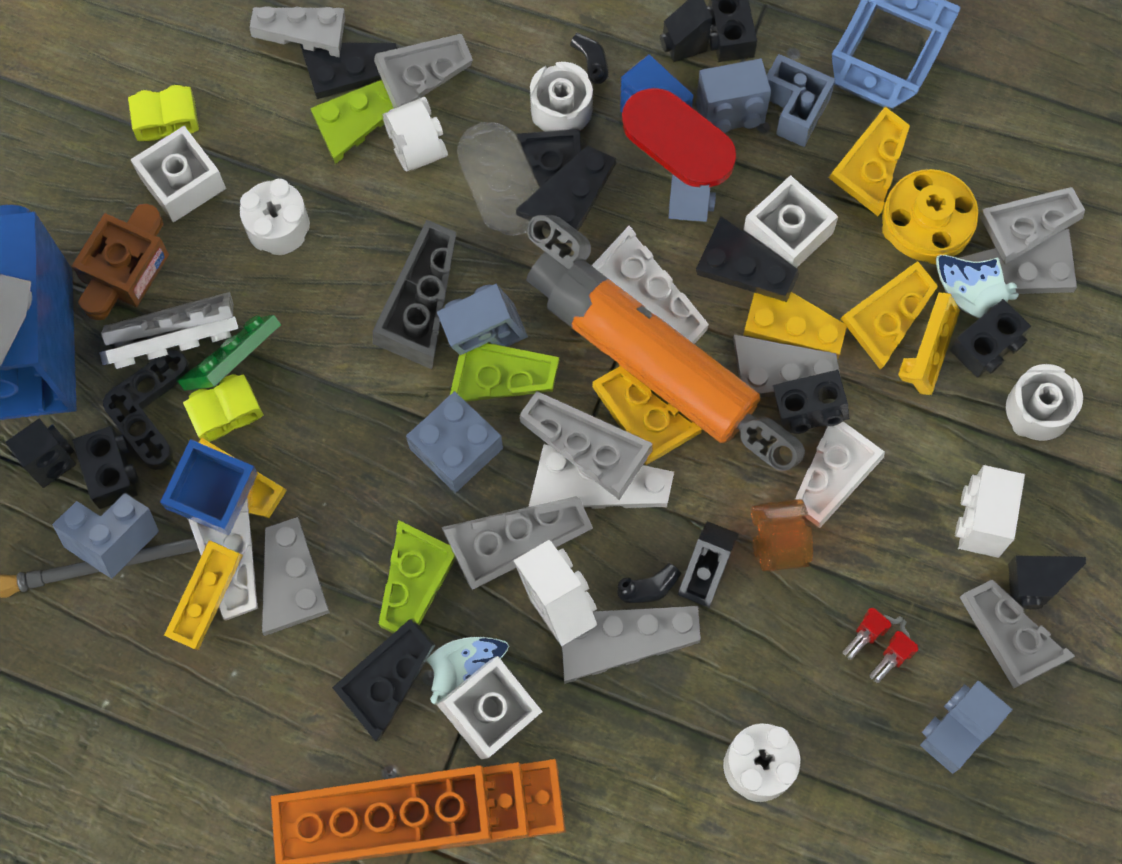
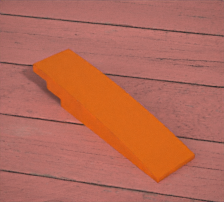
(418, 813)

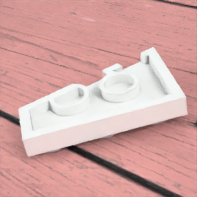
(836, 471)

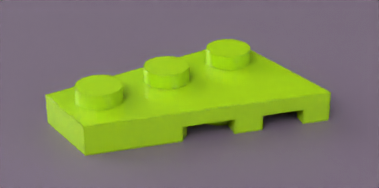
(503, 372)
(414, 576)

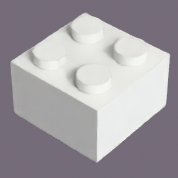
(178, 173)
(791, 222)
(990, 511)
(557, 591)
(489, 708)

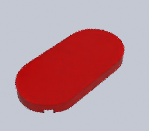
(678, 138)

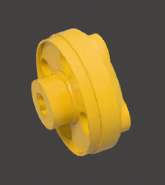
(930, 215)

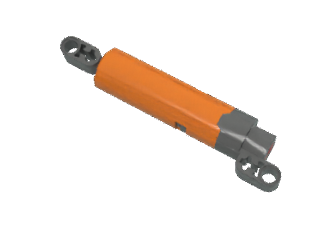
(650, 346)

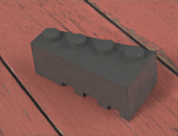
(410, 316)

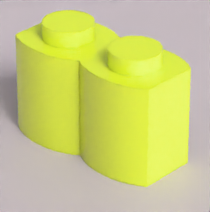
(162, 113)
(223, 408)

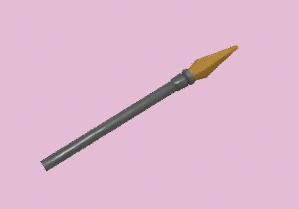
(33, 579)

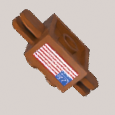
(108, 253)

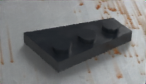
(344, 73)
(549, 151)
(571, 189)
(746, 263)
(384, 678)

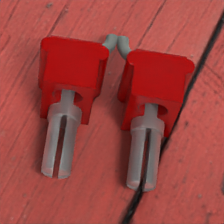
(876, 625)

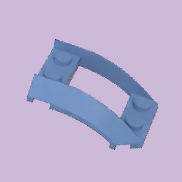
(874, 83)

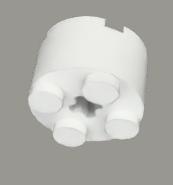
(561, 97)
(415, 134)
(274, 217)
(1043, 402)
(772, 745)

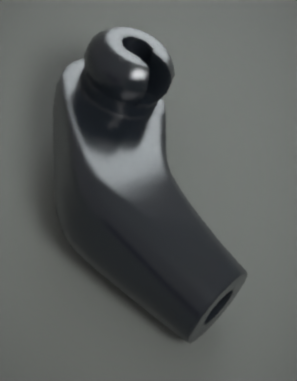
(595, 57)
(648, 589)

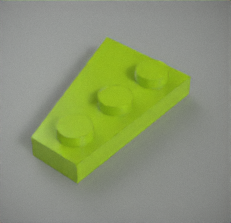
(351, 117)

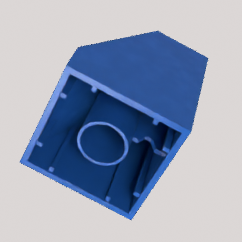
(40, 364)

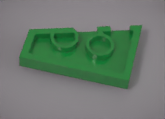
(230, 354)

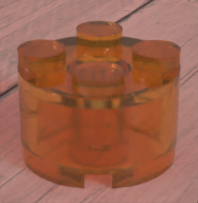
(782, 535)

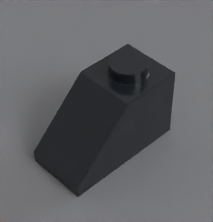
(687, 30)
(708, 564)
(1039, 578)

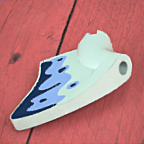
(974, 284)
(459, 660)

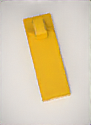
(926, 366)
(203, 595)

